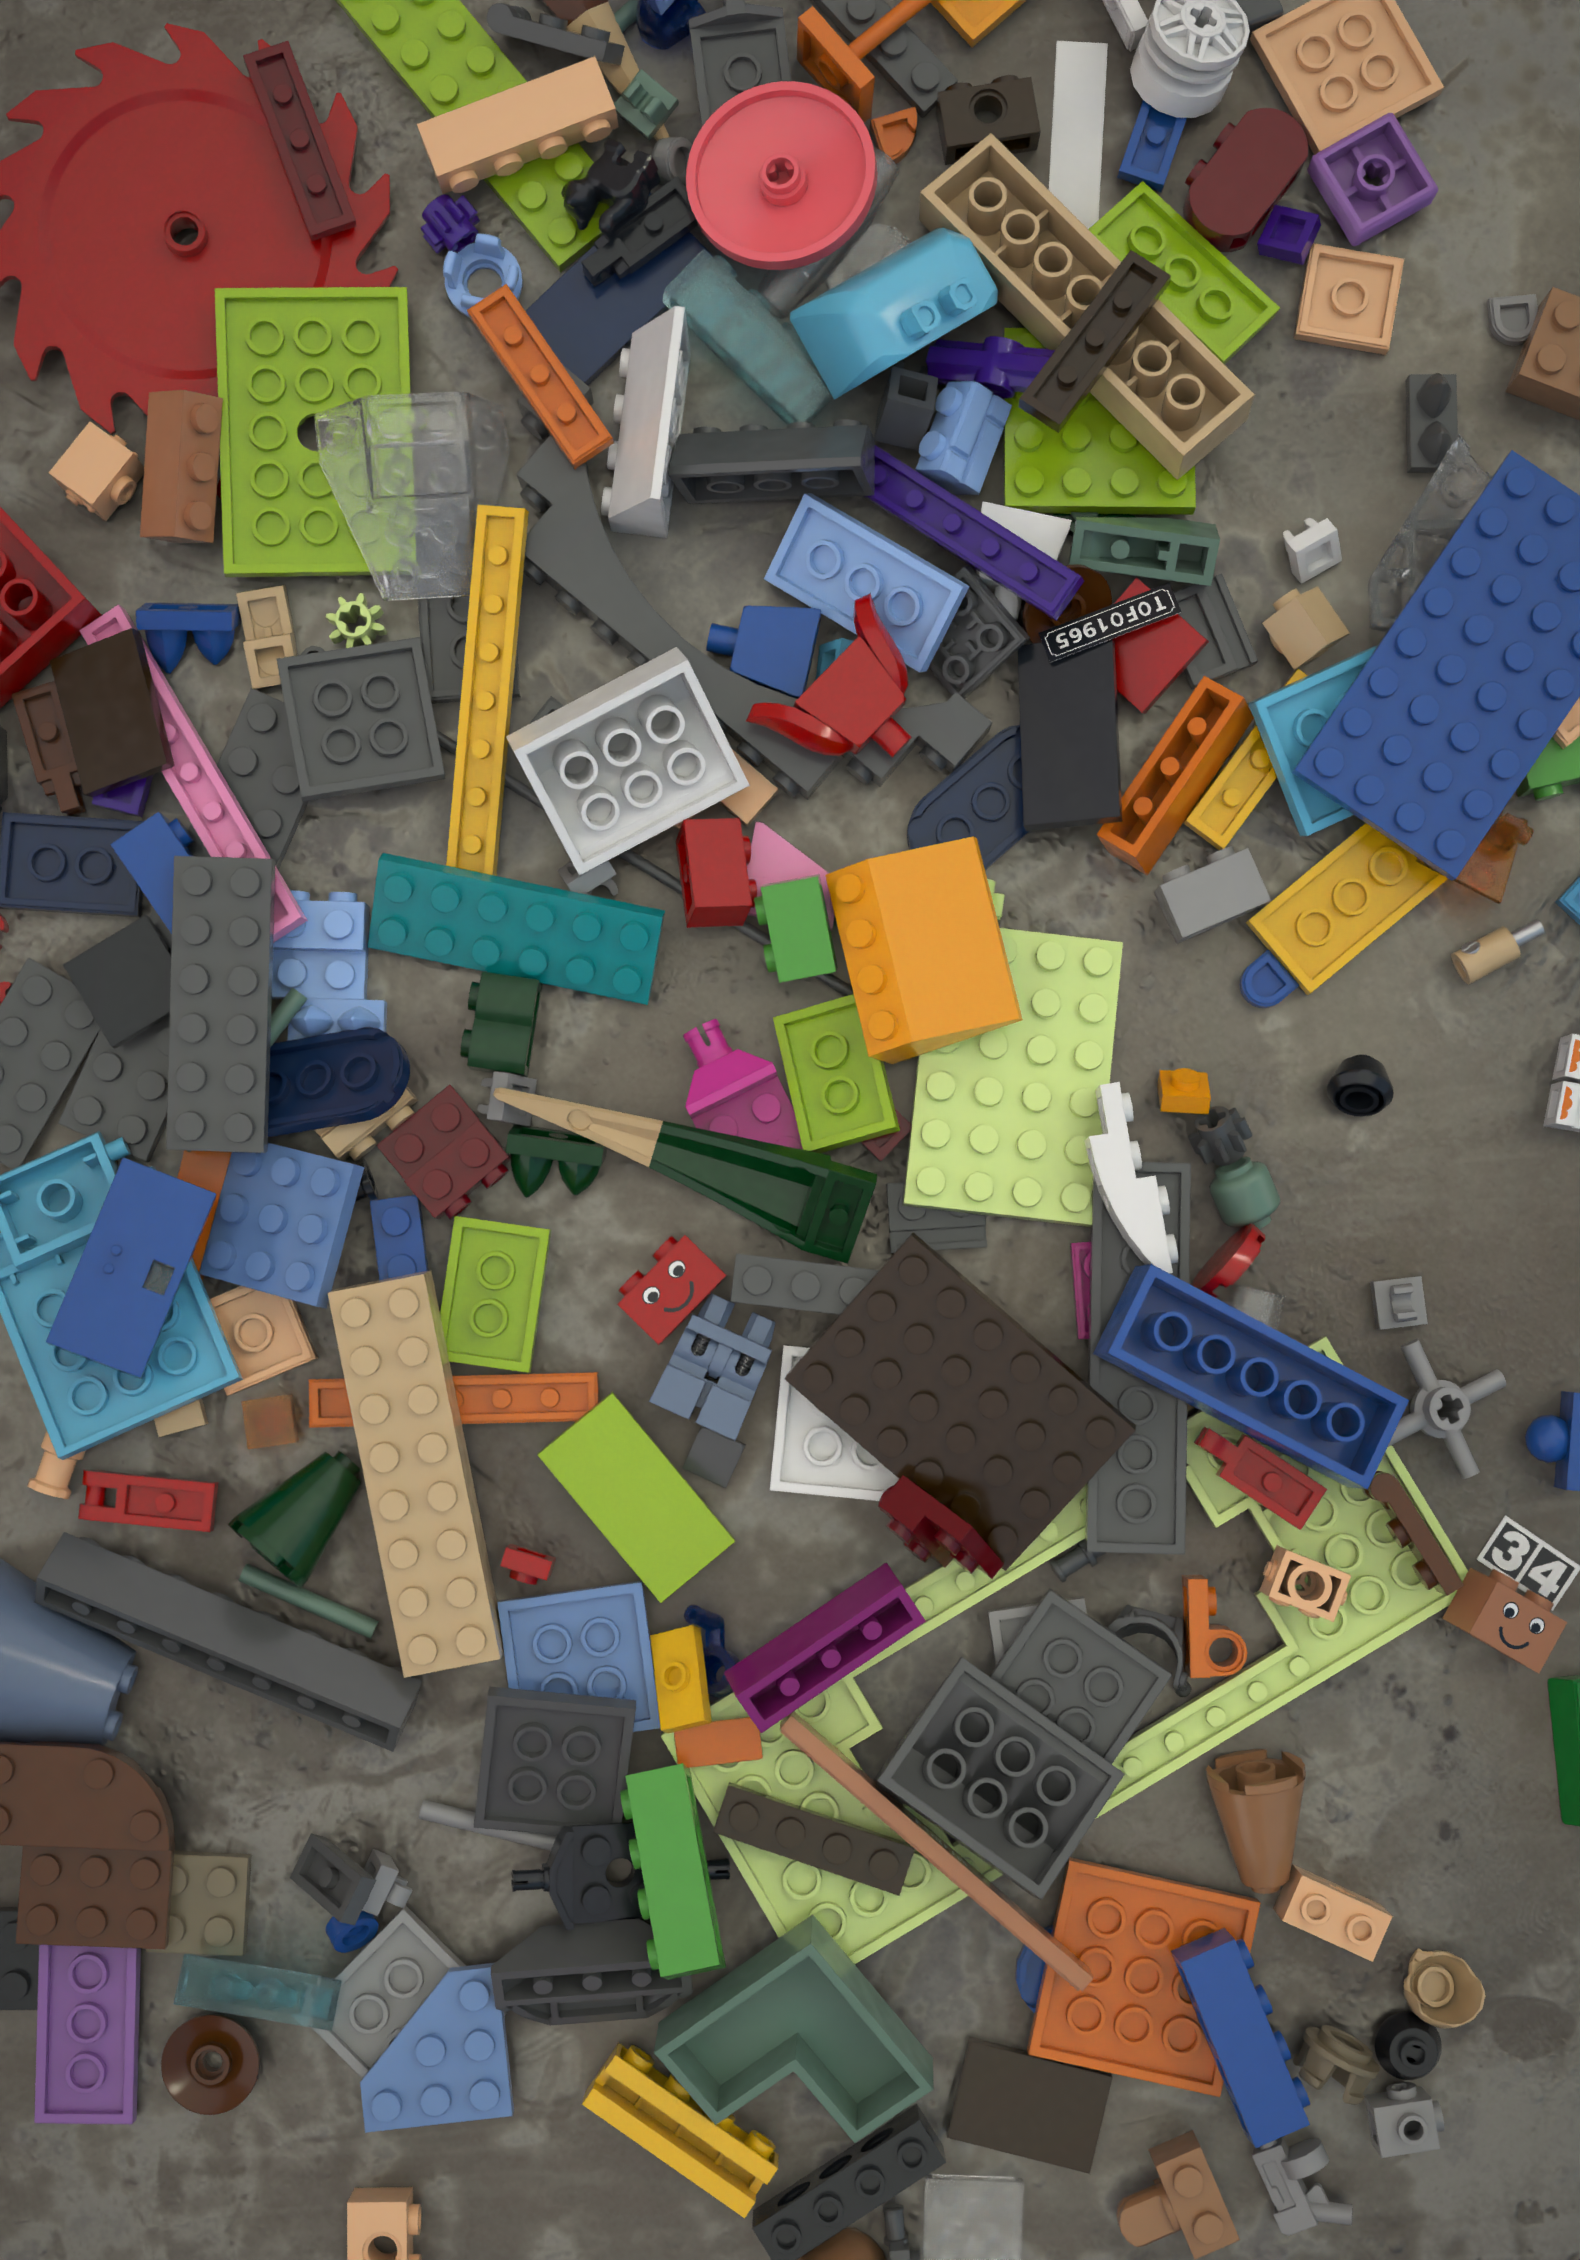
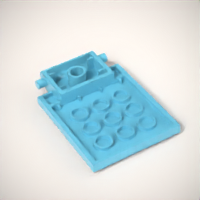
(44, 1228)

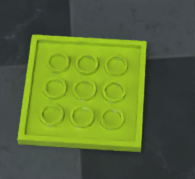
(1086, 465)

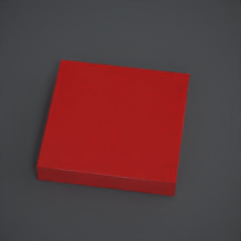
(1153, 655)

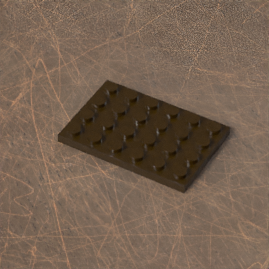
(960, 1399)

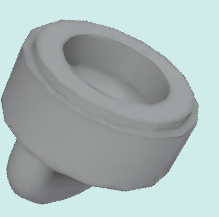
(671, 158)

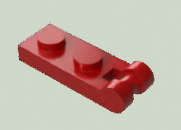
(150, 1501)

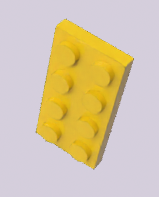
(1342, 906)

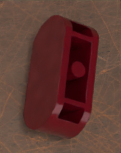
(1245, 177)

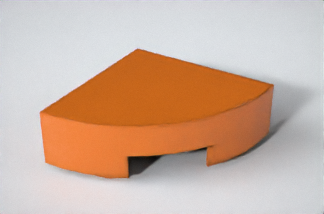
(895, 133)

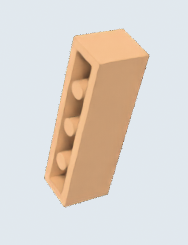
(519, 126)

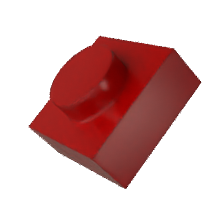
(527, 1564)

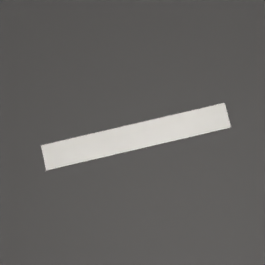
(1078, 127)

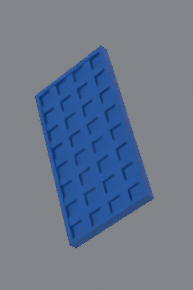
(1464, 677)

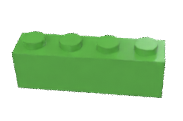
(673, 1871)

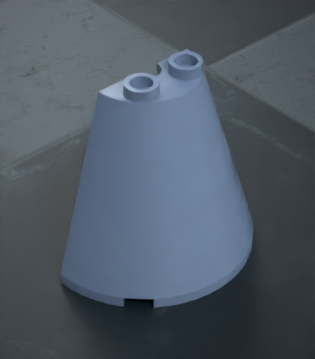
(56, 1672)

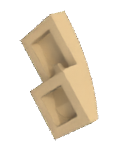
(267, 632)

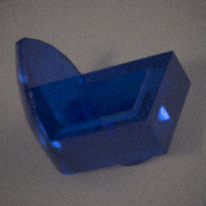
(670, 27)

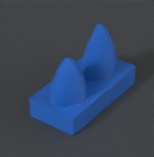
(168, 624)

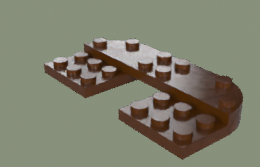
(91, 1844)

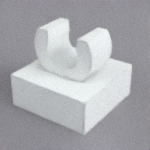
(1313, 549)

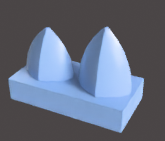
(328, 1016)

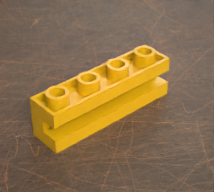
(676, 2130)

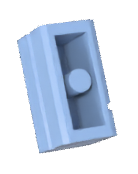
(962, 437)

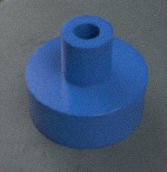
(352, 1937)

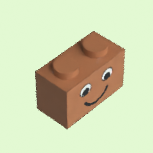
(1505, 1619)

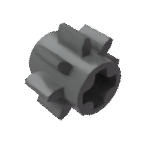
(1220, 1136)

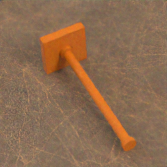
(839, 65)

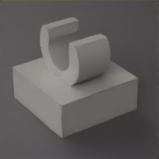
(589, 880)
(500, 1110)
(1398, 1302)
(388, 1884)

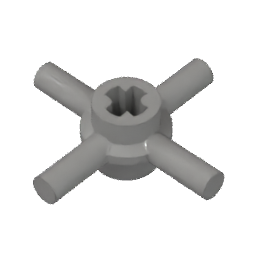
(1455, 1410)

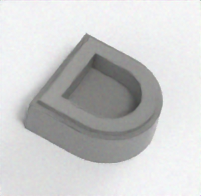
(1512, 317)

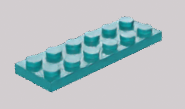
(515, 928)

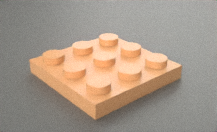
(1345, 66)

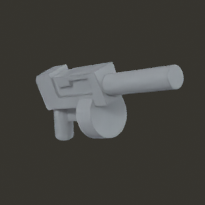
(1283, 2174)

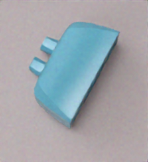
(894, 308)

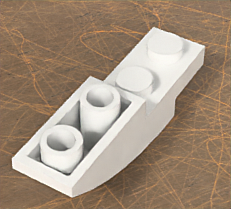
(1132, 1203)

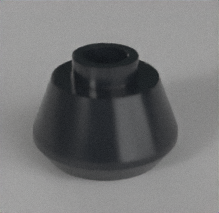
(1360, 1086)
(1395, 2043)

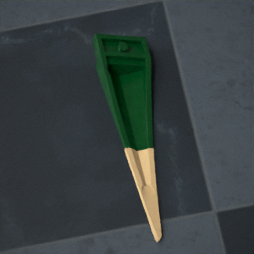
(776, 1186)

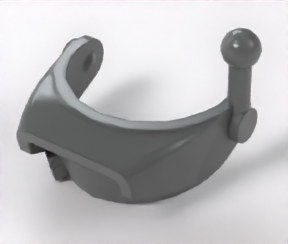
(1171, 1629)

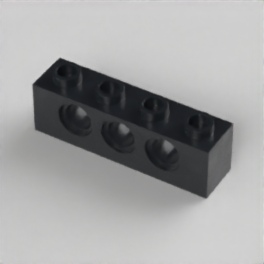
(848, 2186)

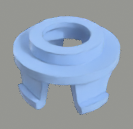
(485, 254)

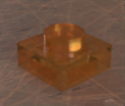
(270, 1421)

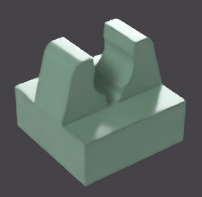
(645, 105)

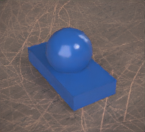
(1558, 1441)

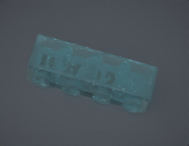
(749, 338)

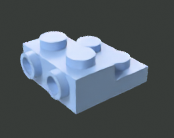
(326, 952)

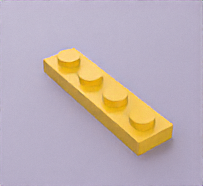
(1235, 789)

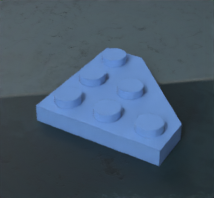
(444, 2060)

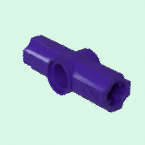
(996, 364)

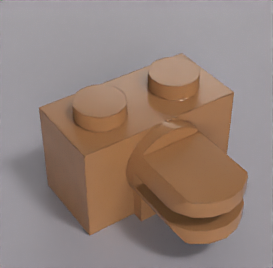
(1181, 2199)

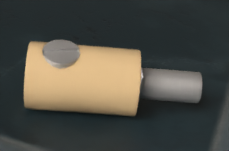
(1493, 951)

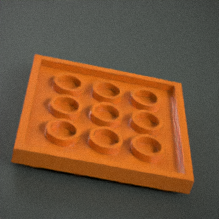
(1136, 2007)

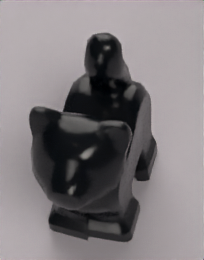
(612, 182)

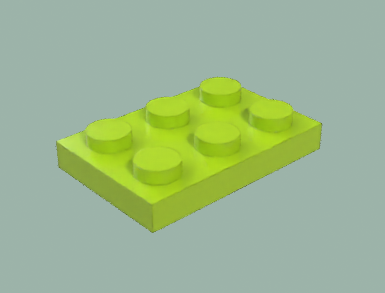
(832, 1081)
(493, 1293)

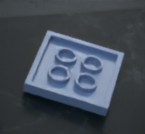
(282, 1223)
(583, 1645)

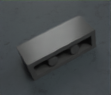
(796, 1284)

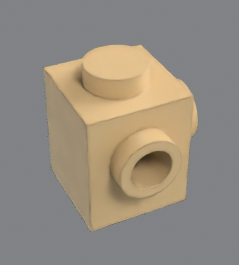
(1304, 626)

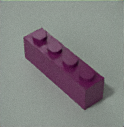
(823, 1647)

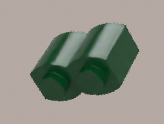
(503, 1023)

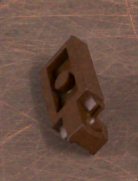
(50, 745)

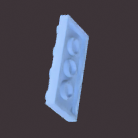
(837, 559)

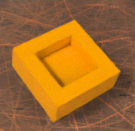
(1183, 1091)

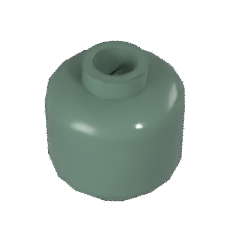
(1244, 1193)

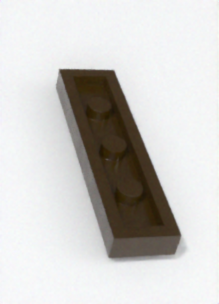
(1094, 341)
(814, 1838)

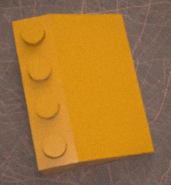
(923, 949)

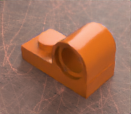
(1198, 1605)

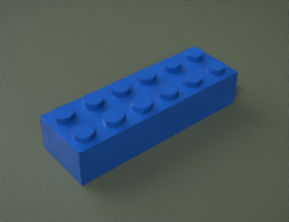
(1251, 1376)

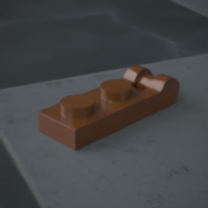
(1409, 1529)

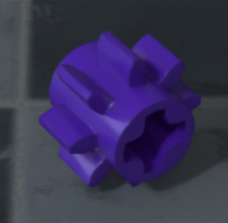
(449, 223)

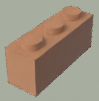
(181, 466)

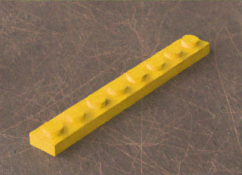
(487, 688)

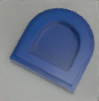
(1266, 982)

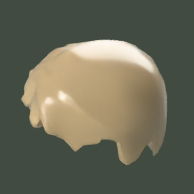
(1442, 1989)

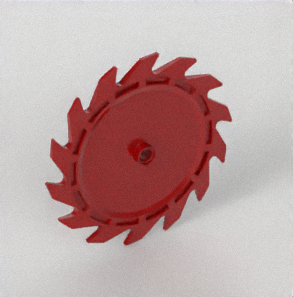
(116, 186)

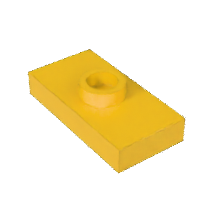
(680, 1679)

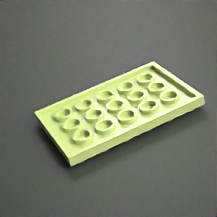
(1010, 1109)

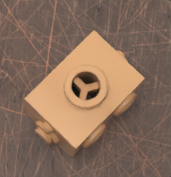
(98, 471)
(1318, 1597)

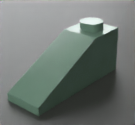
(1147, 547)

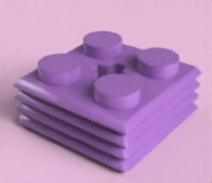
(1381, 152)

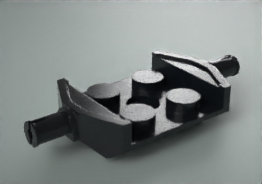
(578, 1874)

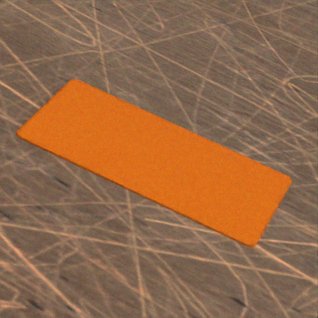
(719, 1743)

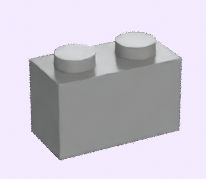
(1211, 894)

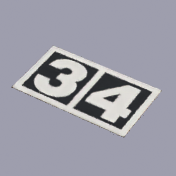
(1529, 1561)

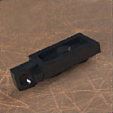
(642, 235)

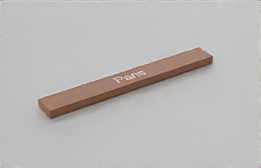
(936, 1851)

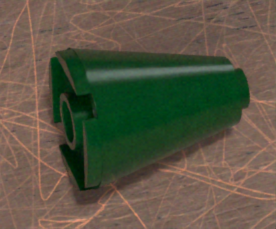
(300, 1515)

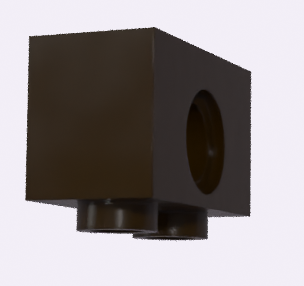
(1006, 97)

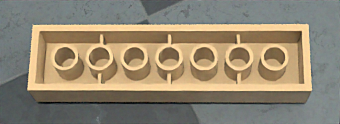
(1047, 275)
(417, 1473)

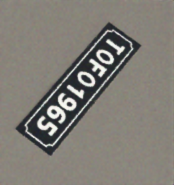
(1109, 622)

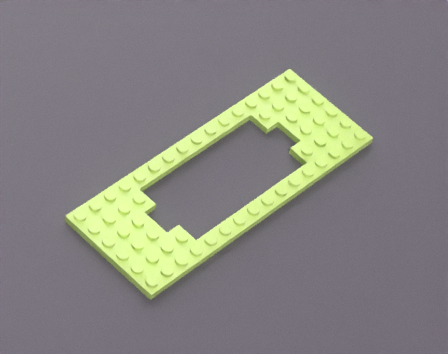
(1342, 1532)

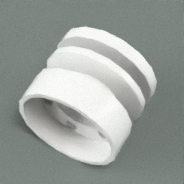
(1189, 55)

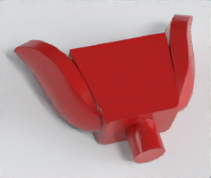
(851, 698)

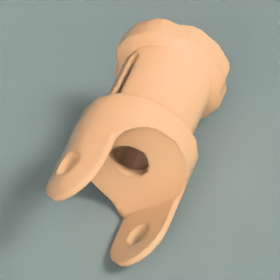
(53, 1473)

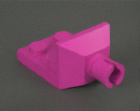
(738, 1092)

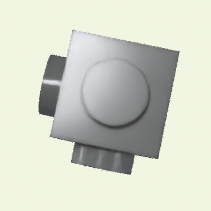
(1403, 2120)

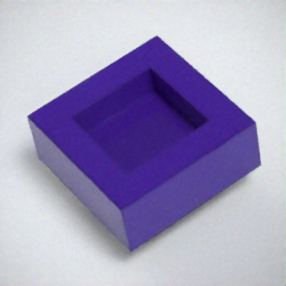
(1289, 234)
(126, 799)

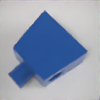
(770, 646)

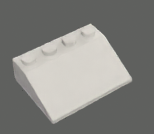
(649, 426)
(628, 760)

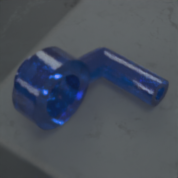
(714, 1652)

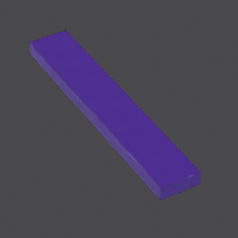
(972, 536)

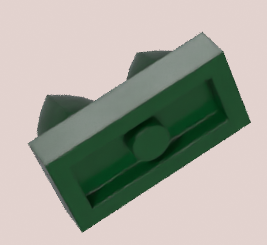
(535, 1149)

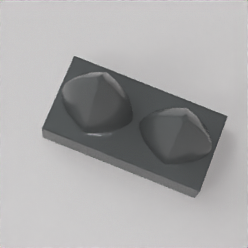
(1430, 419)

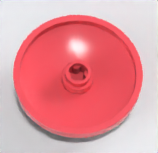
(781, 175)

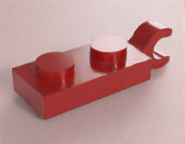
(1264, 1477)

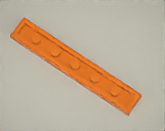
(481, 1398)

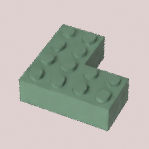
(802, 2012)

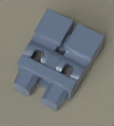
(684, 1380)

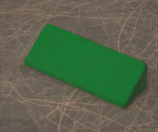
(1565, 1718)

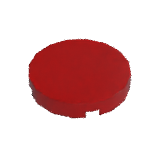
(1230, 1260)

